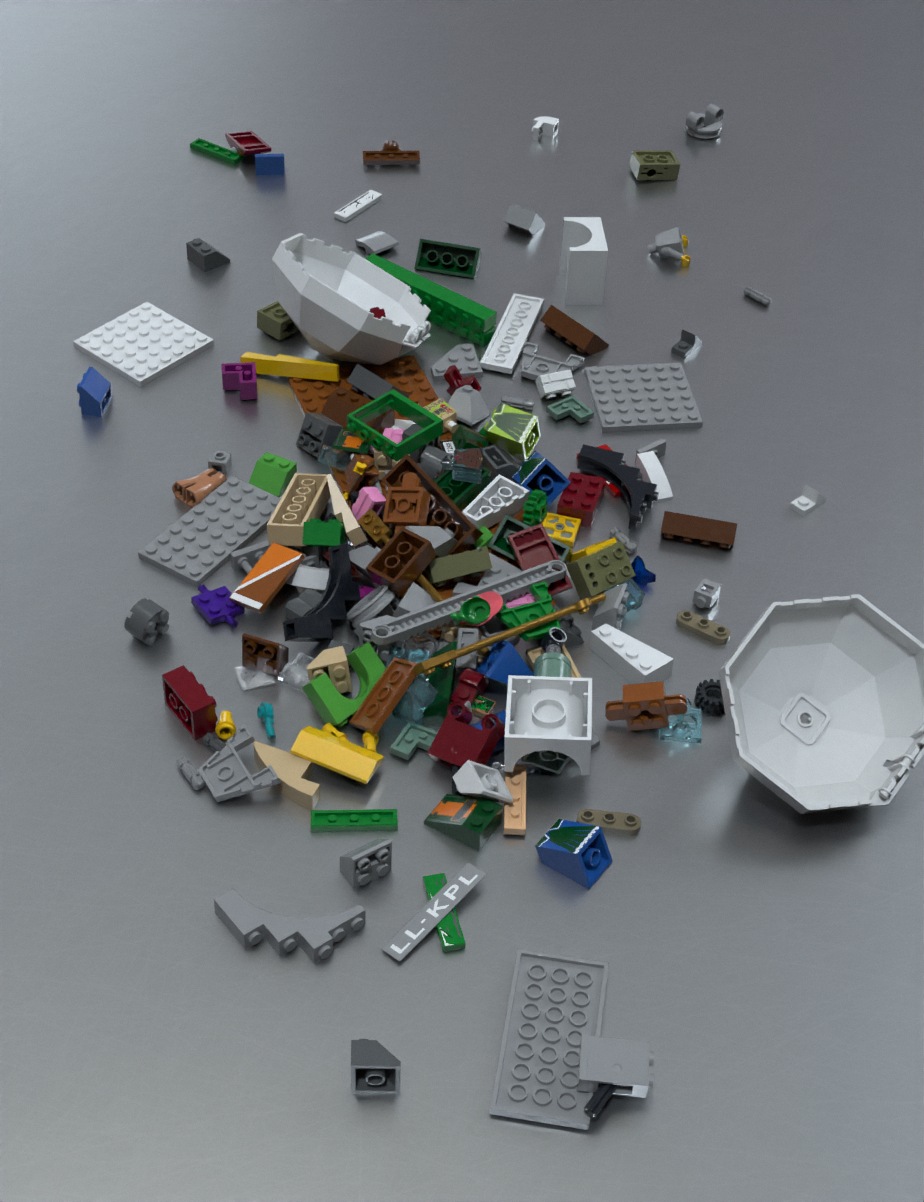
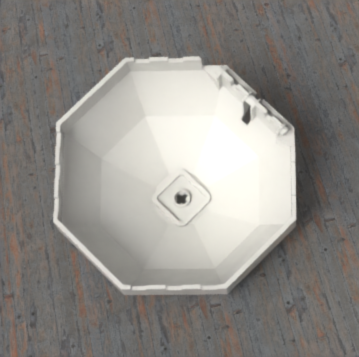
(331, 300)
(854, 681)

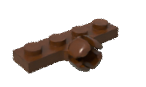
(391, 155)

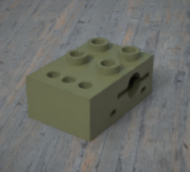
(654, 165)
(275, 321)
(600, 570)

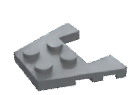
(536, 365)
(499, 570)
(227, 774)

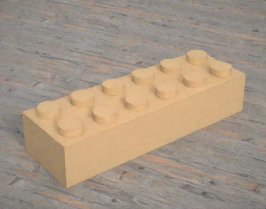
(301, 501)

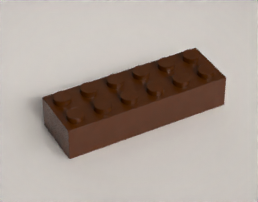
(442, 509)

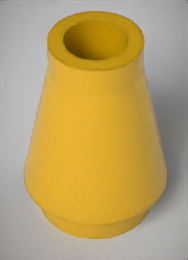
(225, 726)

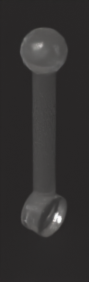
(531, 769)

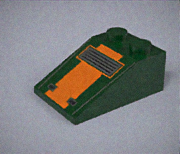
(350, 442)
(466, 819)

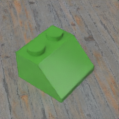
(273, 474)

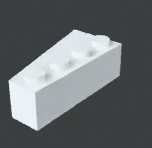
(495, 501)
(630, 656)

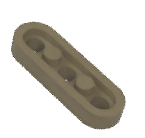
(703, 627)
(610, 821)

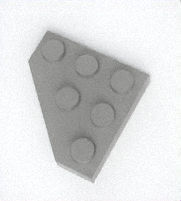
(463, 357)

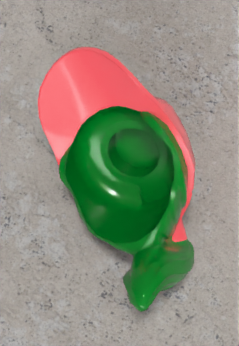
(478, 609)

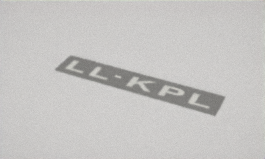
(433, 912)

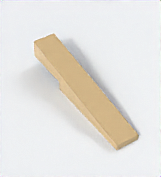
(344, 514)

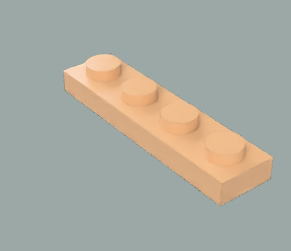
(516, 811)

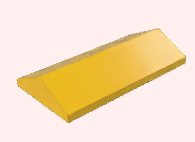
(336, 754)

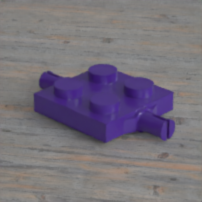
(216, 605)

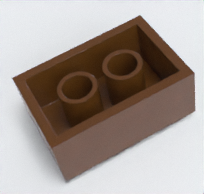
(401, 561)

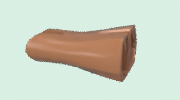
(197, 488)

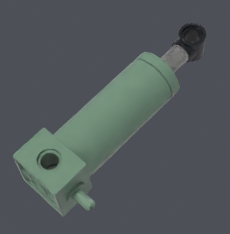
(551, 665)

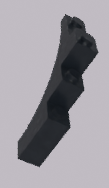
(626, 479)
(331, 607)

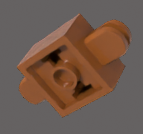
(406, 504)
(646, 706)

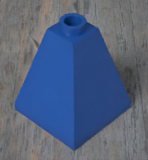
(503, 662)

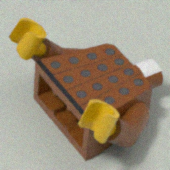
(359, 474)

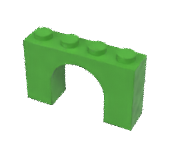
(329, 702)

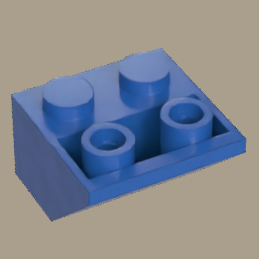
(94, 393)

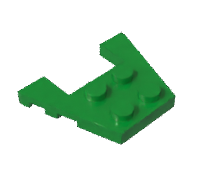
(525, 613)

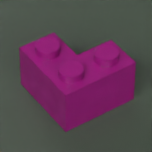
(241, 377)

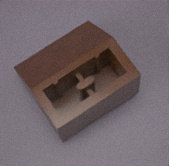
(263, 655)

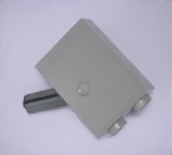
(613, 1068)

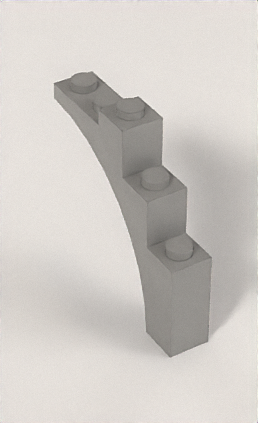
(284, 933)

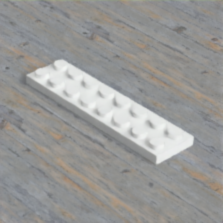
(512, 333)

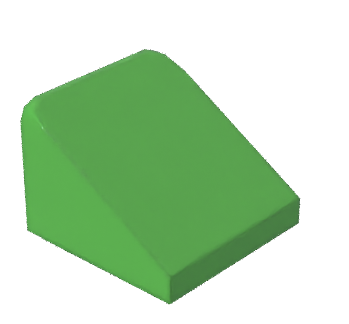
(485, 539)

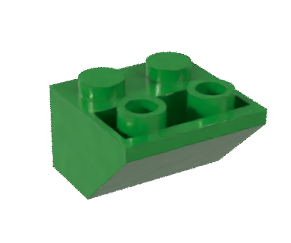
(323, 534)

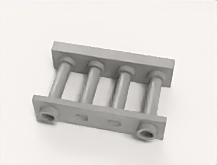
(250, 555)

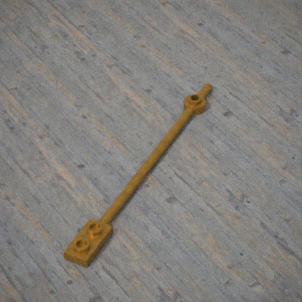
(380, 533)
(444, 660)

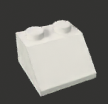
(482, 781)

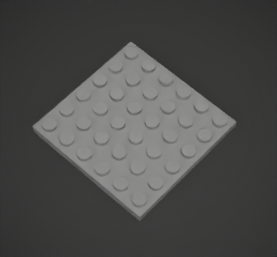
(642, 397)

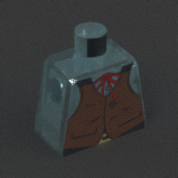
(465, 465)

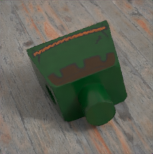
(468, 439)

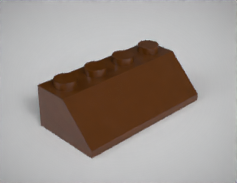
(573, 331)
(344, 402)
(698, 528)

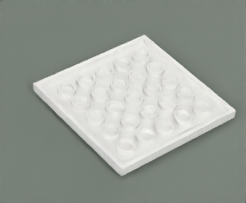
(143, 343)

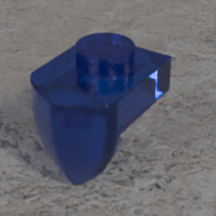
(643, 575)

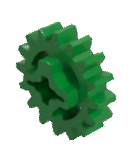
(535, 508)

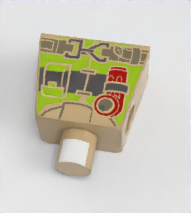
(445, 412)

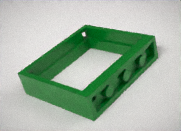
(394, 400)

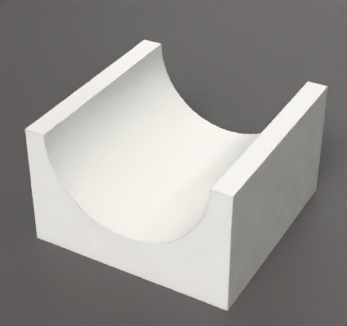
(583, 260)
(550, 717)

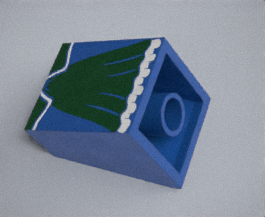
(541, 475)
(575, 851)

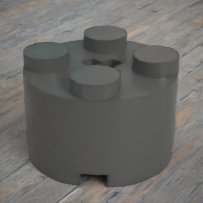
(432, 461)
(147, 621)

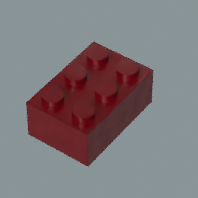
(581, 498)
(189, 702)

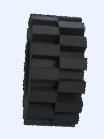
(708, 704)

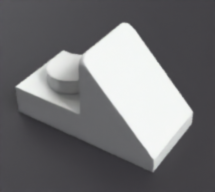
(807, 502)

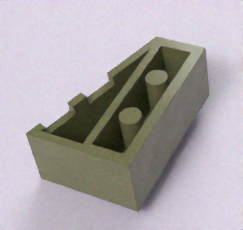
(458, 566)

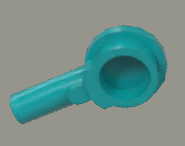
(265, 713)

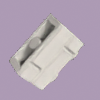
(555, 384)

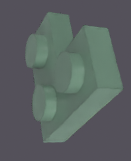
(572, 407)
(410, 739)

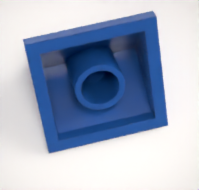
(269, 164)

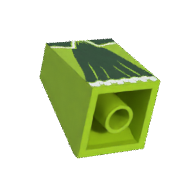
(513, 431)

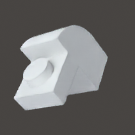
(544, 126)

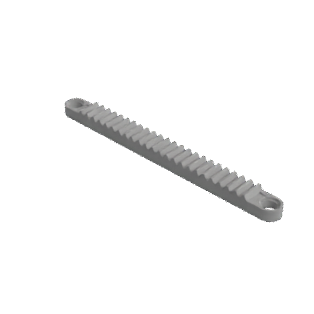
(440, 612)

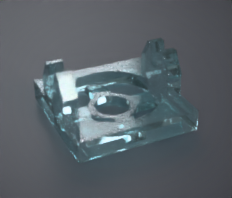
(684, 734)

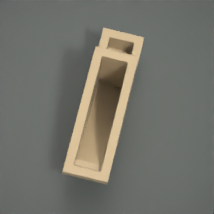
(293, 773)

